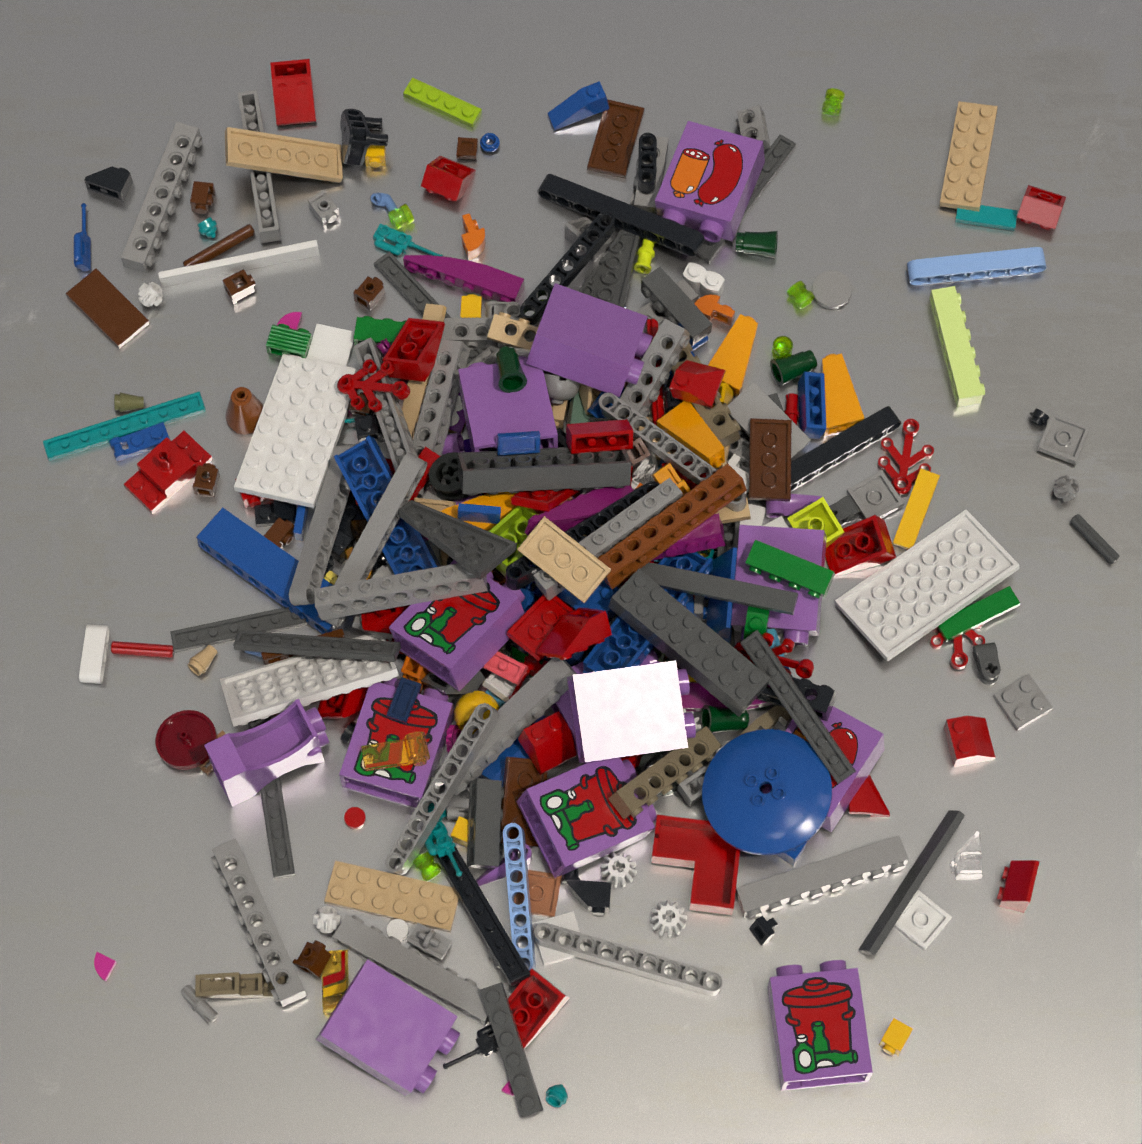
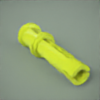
(645, 255)

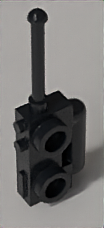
(485, 1046)

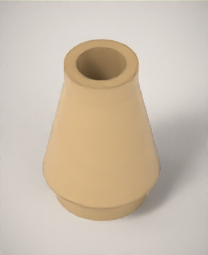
(201, 661)

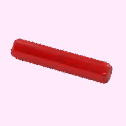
(142, 649)

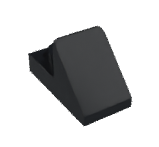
(268, 513)

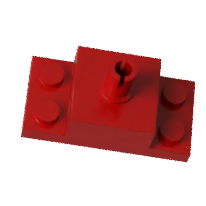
(166, 470)

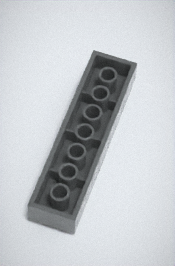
(546, 470)
(689, 642)

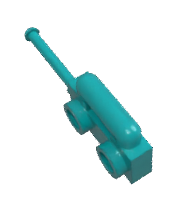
(399, 239)
(443, 845)

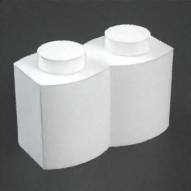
(703, 281)

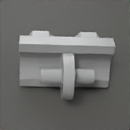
(429, 941)

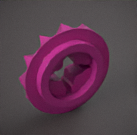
(452, 734)

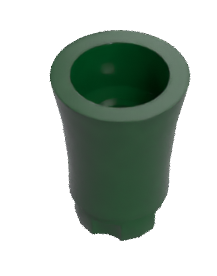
(757, 243)
(792, 366)
(510, 372)
(722, 719)

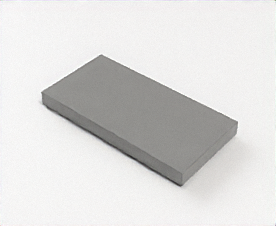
(757, 404)

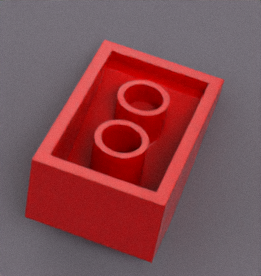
(415, 349)
(860, 547)
(535, 1005)

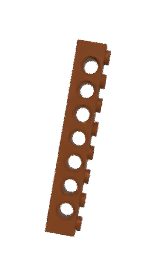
(715, 494)

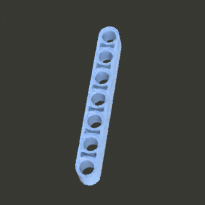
(976, 266)
(520, 887)

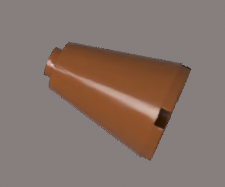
(243, 411)

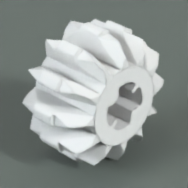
(624, 864)
(676, 916)

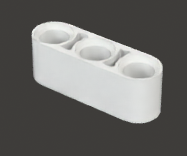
(94, 654)

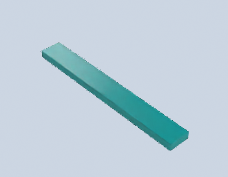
(121, 426)

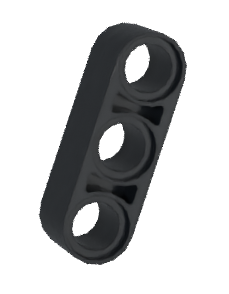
(645, 154)

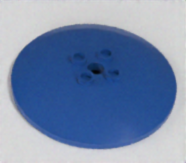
(773, 820)

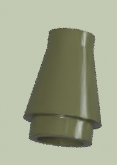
(127, 402)

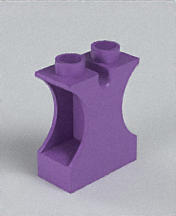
(261, 754)

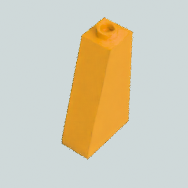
(736, 352)
(840, 396)
(690, 430)
(502, 500)

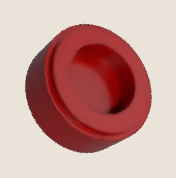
(354, 818)

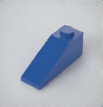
(580, 105)

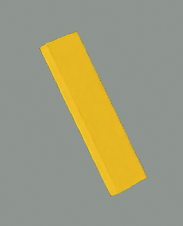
(916, 509)

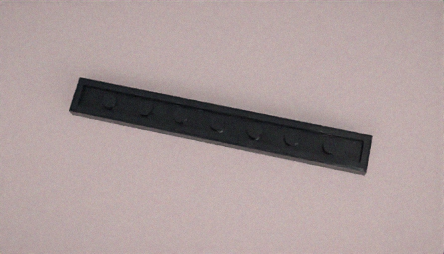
(485, 919)

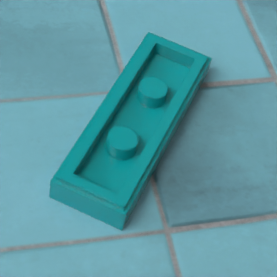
(988, 217)

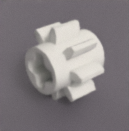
(150, 294)
(326, 919)

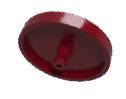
(183, 738)

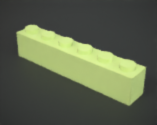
(956, 346)

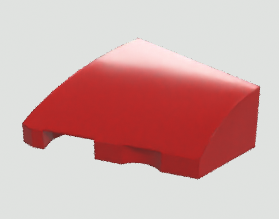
(868, 801)

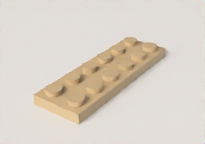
(283, 155)
(968, 156)
(392, 896)

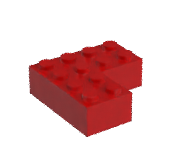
(698, 846)

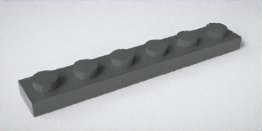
(511, 1049)

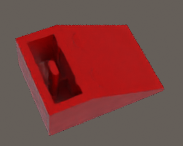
(293, 92)
(575, 633)

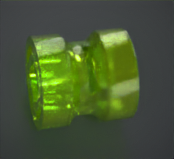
(834, 98)
(400, 216)
(800, 294)
(782, 344)
(427, 865)

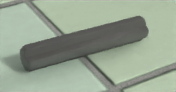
(1095, 539)

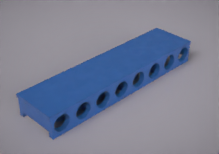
(368, 478)
(259, 559)
(626, 645)

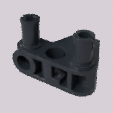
(357, 137)

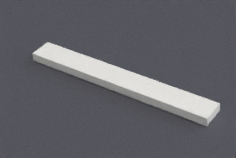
(238, 263)

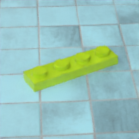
(442, 102)

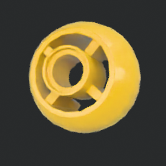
(467, 705)

